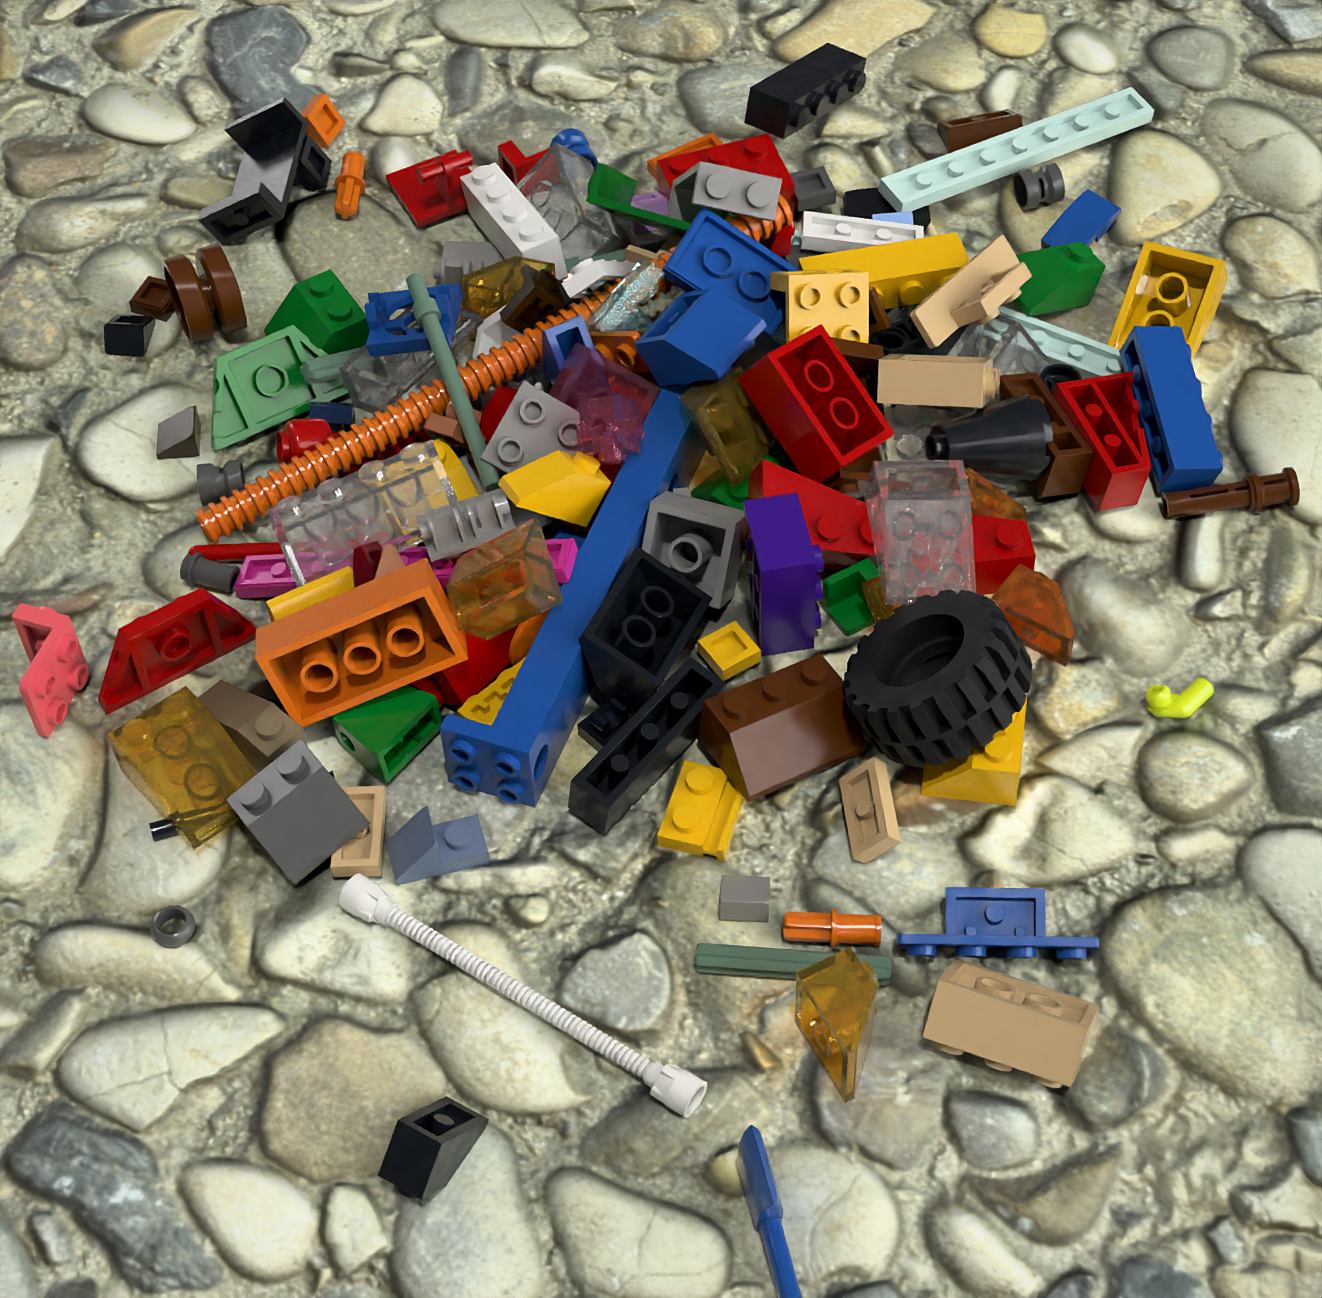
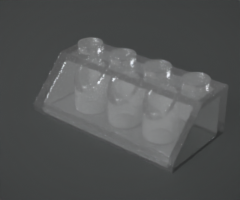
(370, 505)

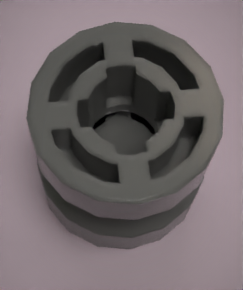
(1038, 186)
(218, 481)

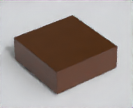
(153, 299)

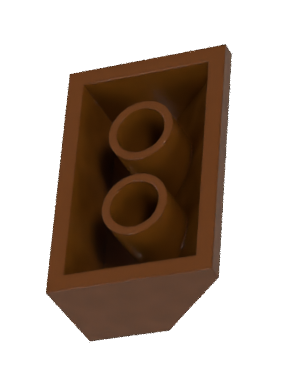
(781, 727)

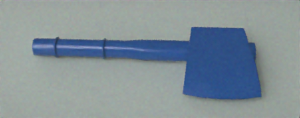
(766, 1209)

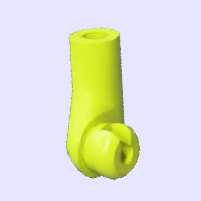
(1174, 705)

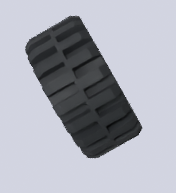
(938, 678)

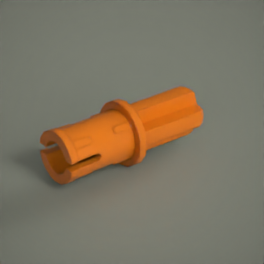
(350, 184)
(832, 928)

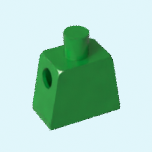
(388, 729)

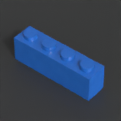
(1171, 408)

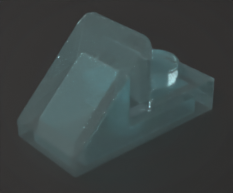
(619, 309)

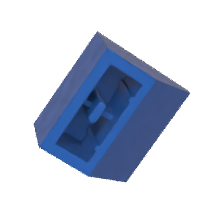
(698, 338)

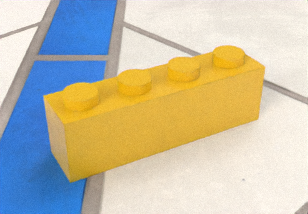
(901, 270)

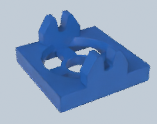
(383, 305)

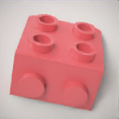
(55, 665)

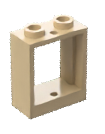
(937, 380)

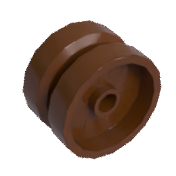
(211, 291)

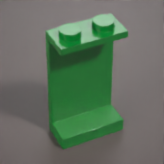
(614, 192)

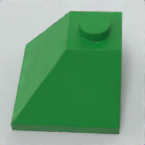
(1060, 278)

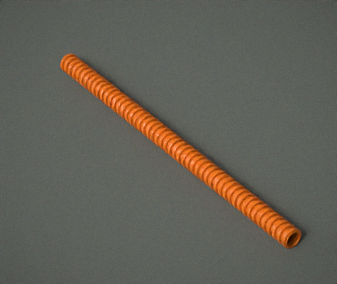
(414, 411)

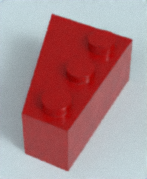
(1108, 421)

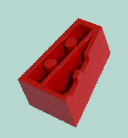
(832, 518)
(998, 550)

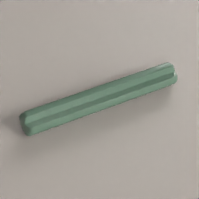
(772, 961)

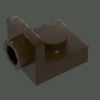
(534, 301)

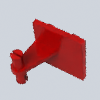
(432, 186)

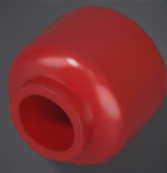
(301, 435)

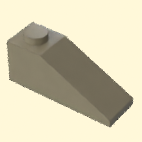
(252, 723)

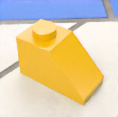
(558, 486)

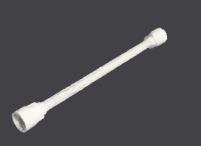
(669, 1084)

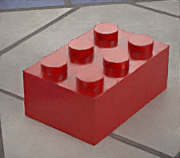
(750, 154)
(815, 405)

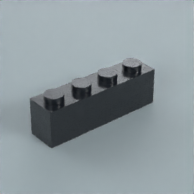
(805, 90)
(643, 747)

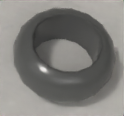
(168, 913)

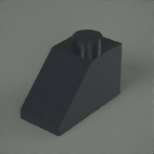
(430, 1147)

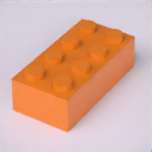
(360, 644)

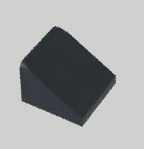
(128, 335)

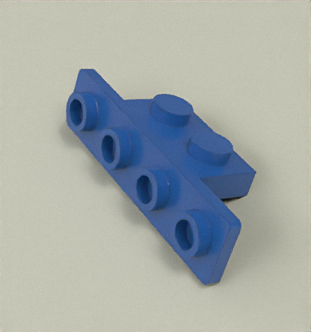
(996, 920)

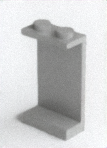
(723, 190)

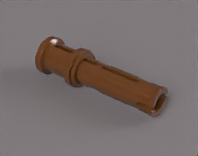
(1251, 493)

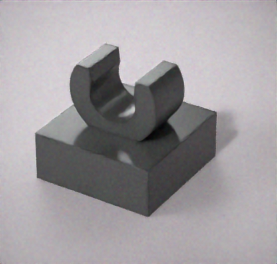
(813, 189)

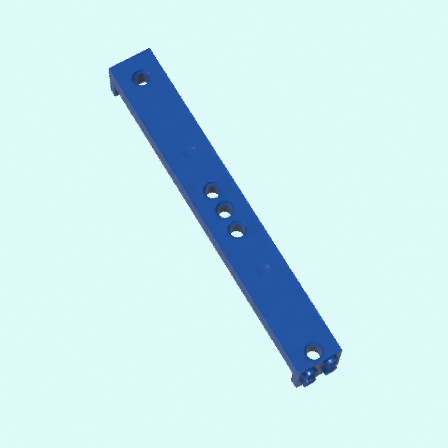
(555, 680)

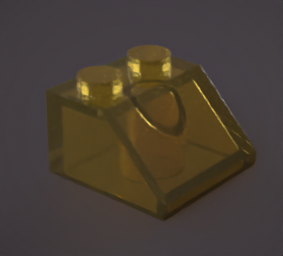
(837, 1016)

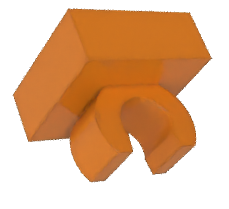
(323, 120)

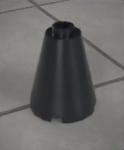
(997, 440)

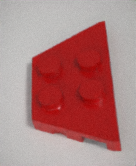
(171, 645)

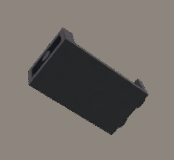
(264, 181)

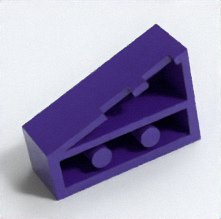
(783, 576)

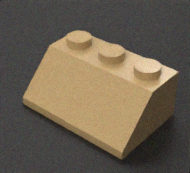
(1010, 1023)

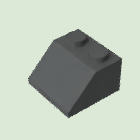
(297, 811)

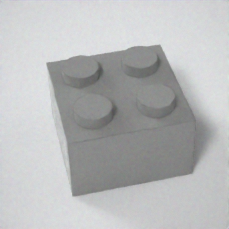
(697, 542)

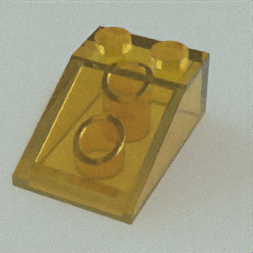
(183, 765)

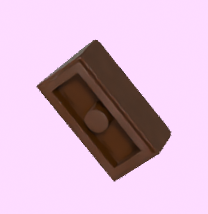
(974, 129)

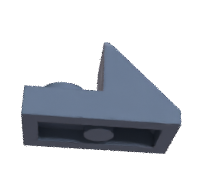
(431, 850)

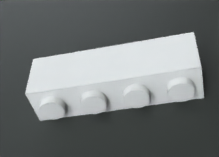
(510, 218)

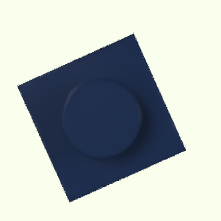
(334, 413)

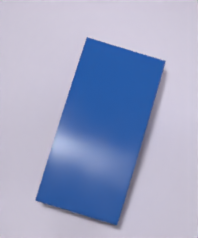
(1082, 221)

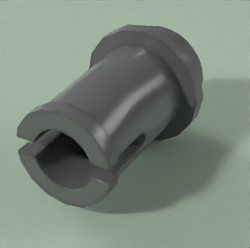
(198, 570)

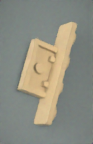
(972, 293)

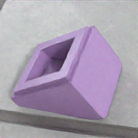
(652, 202)

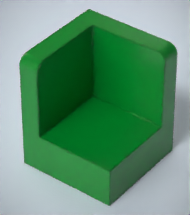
(845, 598)

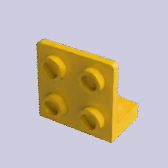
(827, 298)

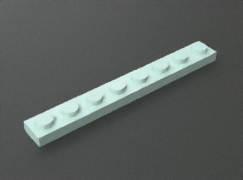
(1015, 150)

